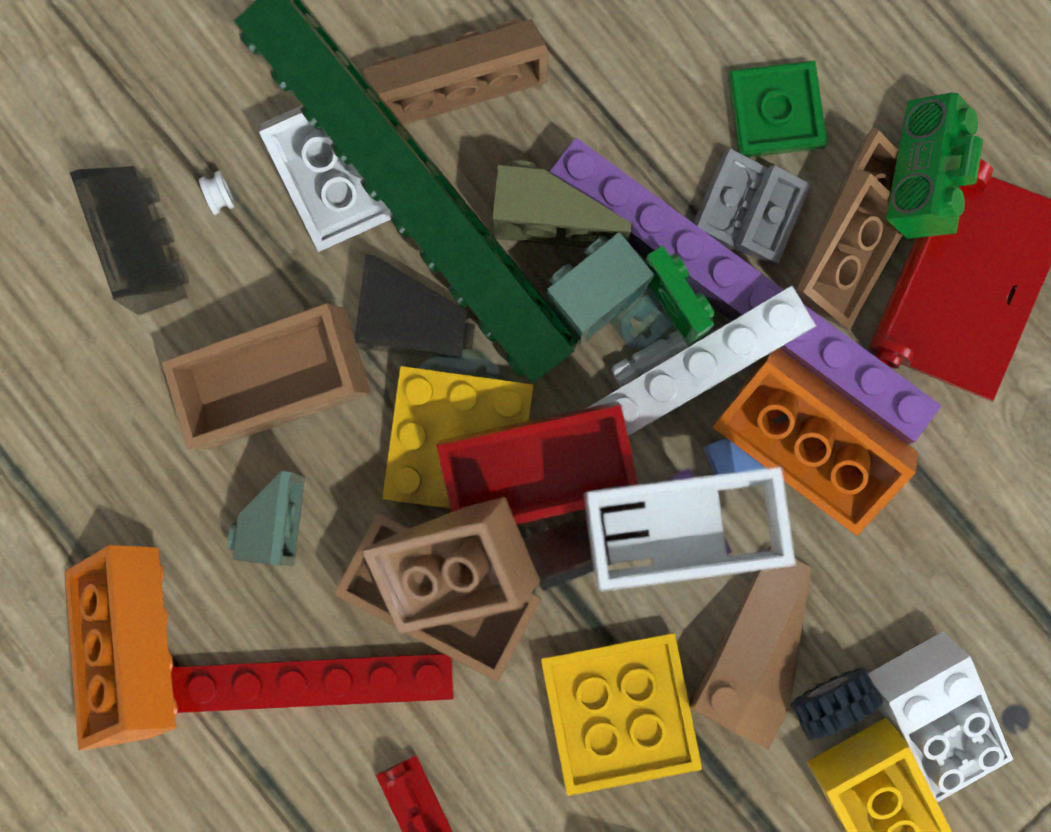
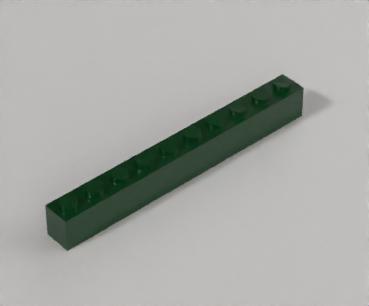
(408, 183)

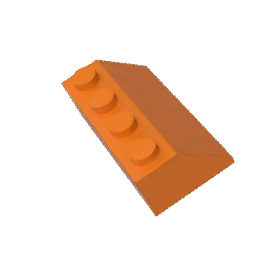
(824, 447)
(119, 647)

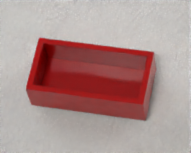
(540, 462)

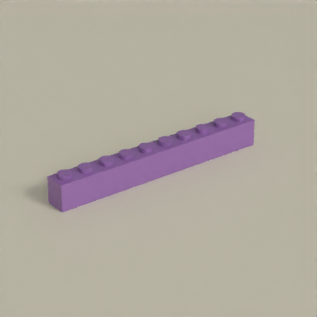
(737, 288)

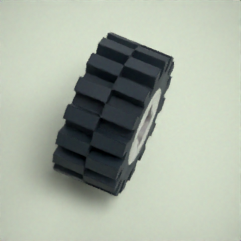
(836, 704)

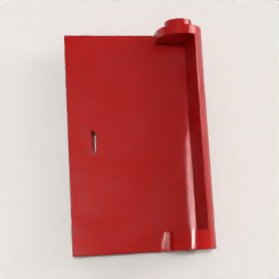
(955, 293)

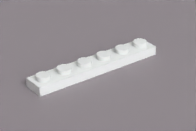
(712, 360)

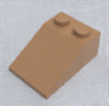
(454, 567)

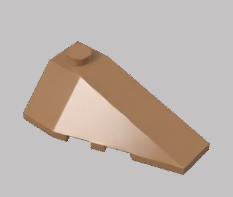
(756, 661)

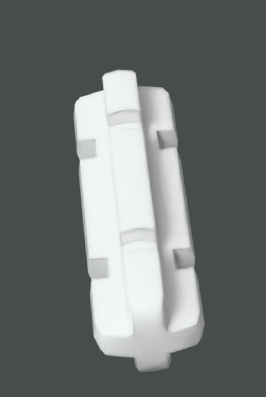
(647, 358)

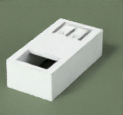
(682, 530)

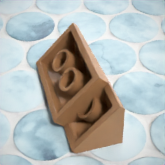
(853, 236)

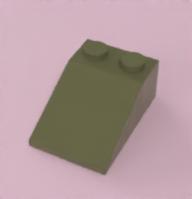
(546, 210)

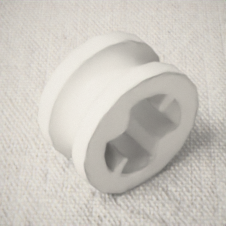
(217, 192)

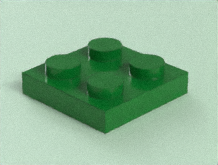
(686, 310)

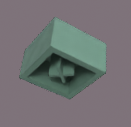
(598, 286)

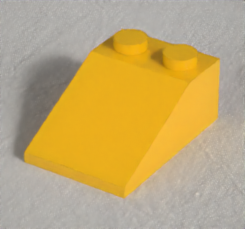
(877, 784)

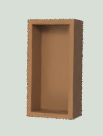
(266, 377)
(478, 642)

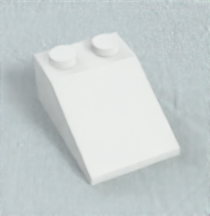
(319, 182)

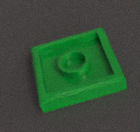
(777, 109)

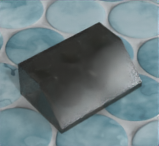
(131, 237)
(565, 550)

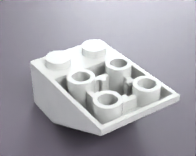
(942, 714)

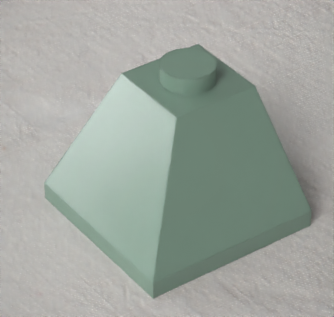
(270, 523)

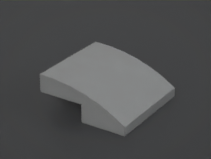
(751, 206)

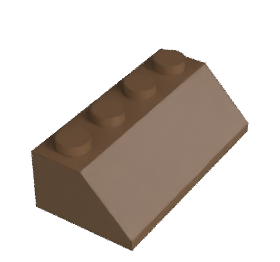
(461, 72)

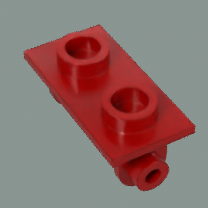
(412, 798)

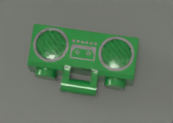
(932, 162)

